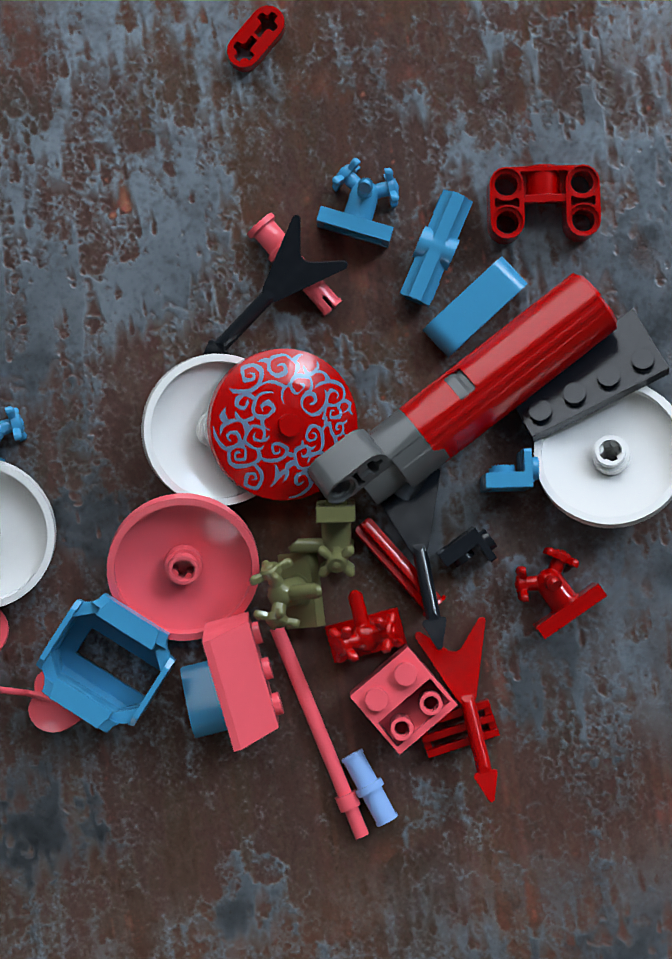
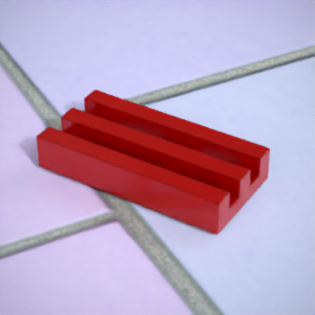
(464, 741)

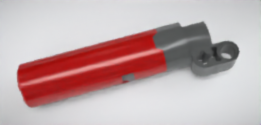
(468, 396)

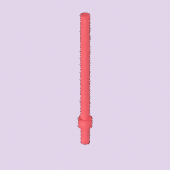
(347, 798)

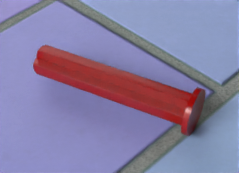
(392, 559)

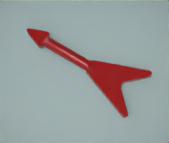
(461, 675)

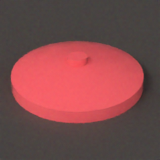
(183, 563)

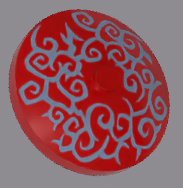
(276, 419)

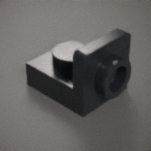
(459, 549)

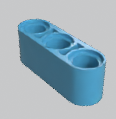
(475, 306)

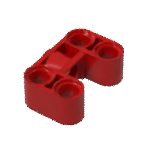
(544, 186)

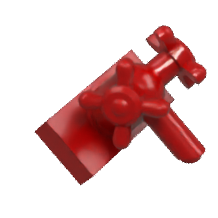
(557, 592)
(365, 631)

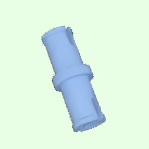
(369, 787)

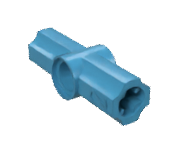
(436, 247)

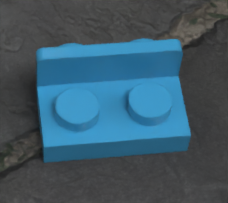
(505, 479)

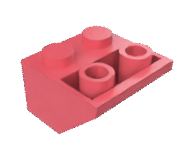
(402, 698)

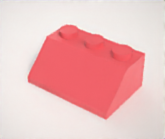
(242, 678)

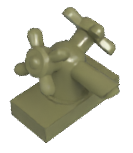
(336, 538)
(292, 591)

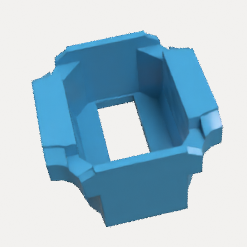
(90, 689)

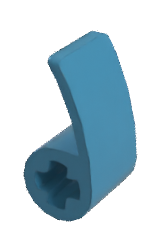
(202, 700)

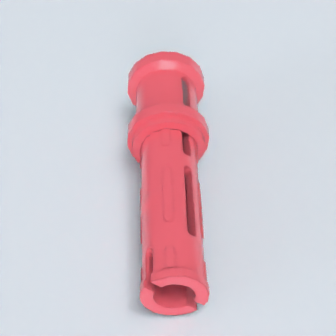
(270, 238)

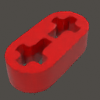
(249, 33)

